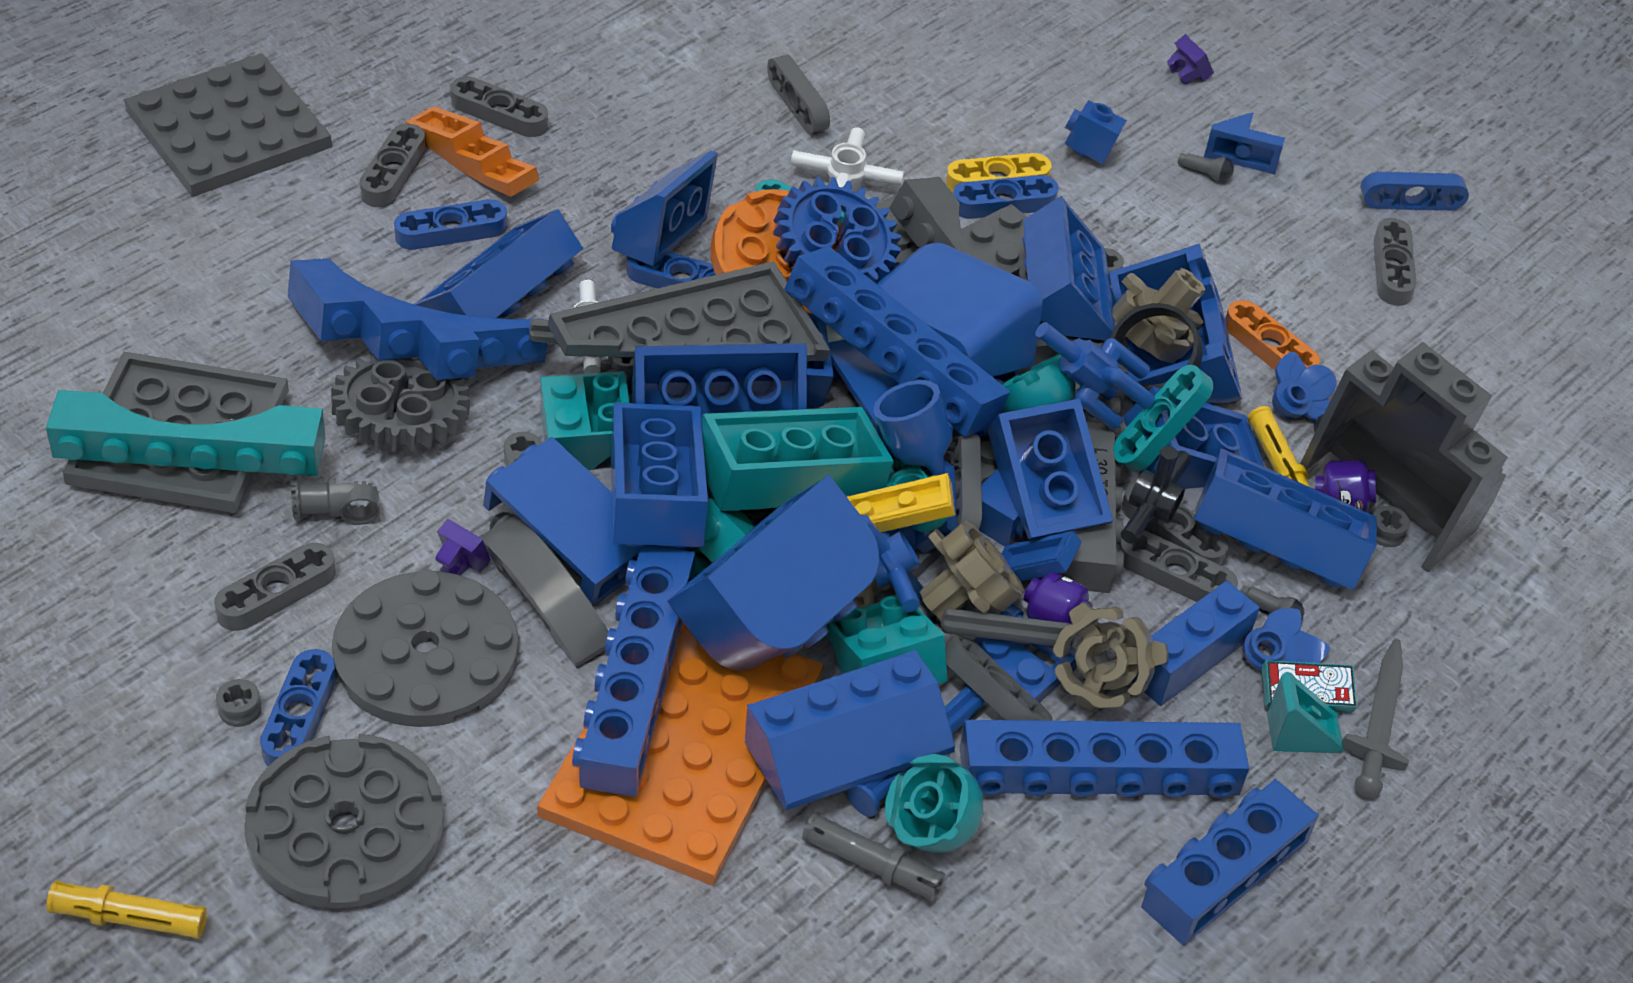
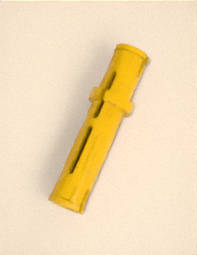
(1283, 460)
(106, 905)

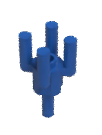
(1099, 372)

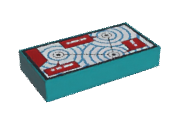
(1329, 682)

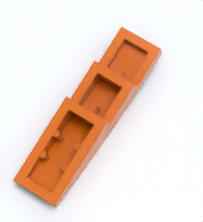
(466, 148)

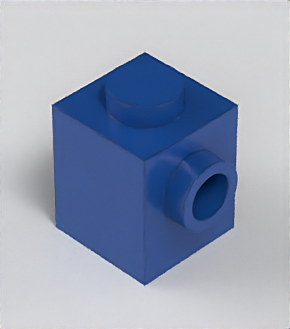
(1094, 131)

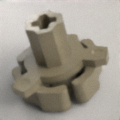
(1162, 335)
(973, 575)
(1134, 649)

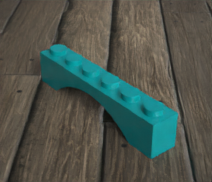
(271, 442)

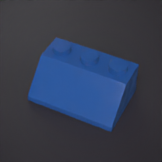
(666, 211)

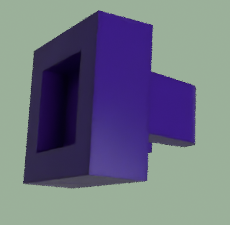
(1192, 58)
(460, 549)

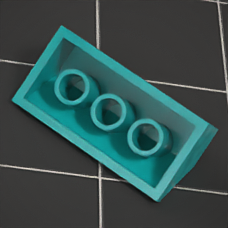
(774, 455)

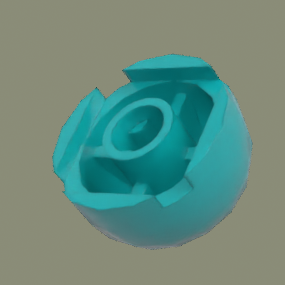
(1039, 386)
(935, 805)

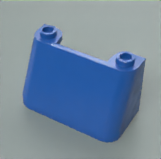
(970, 305)
(1217, 350)

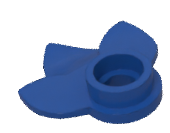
(1302, 388)
(1284, 640)

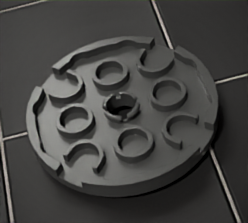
(418, 688)
(350, 864)

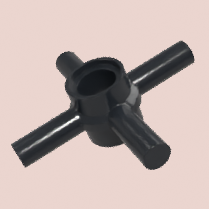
(1157, 494)

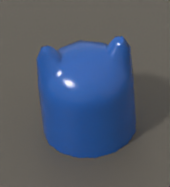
(914, 425)

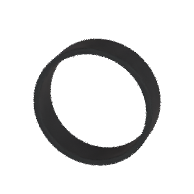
(1158, 309)

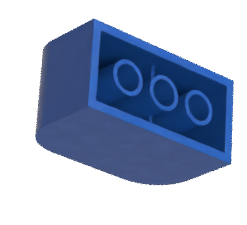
(782, 580)

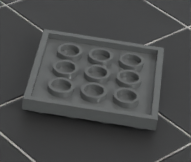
(227, 124)
(181, 395)

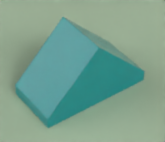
(1302, 720)

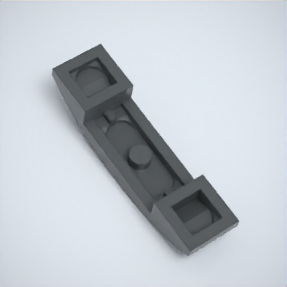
(548, 588)

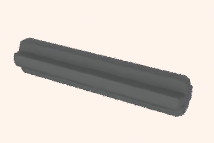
(1001, 627)

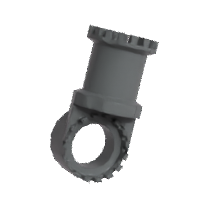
(336, 500)

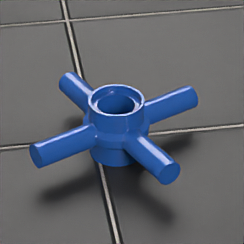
(895, 567)

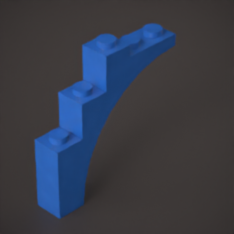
(394, 329)

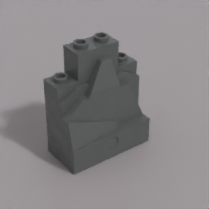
(1419, 438)

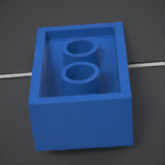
(1202, 439)
(1050, 468)

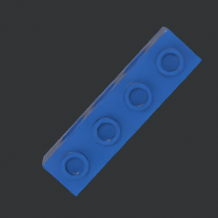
(1256, 841)

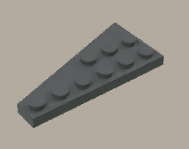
(711, 310)

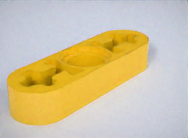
(1011, 165)

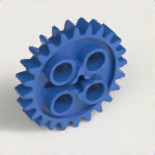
(809, 220)

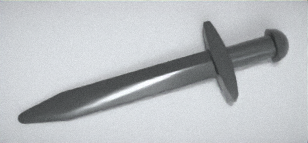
(1375, 747)

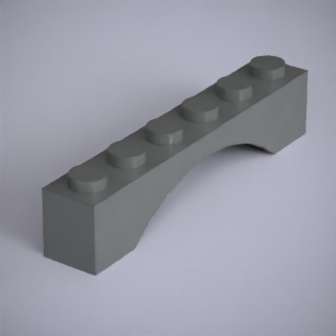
(931, 216)

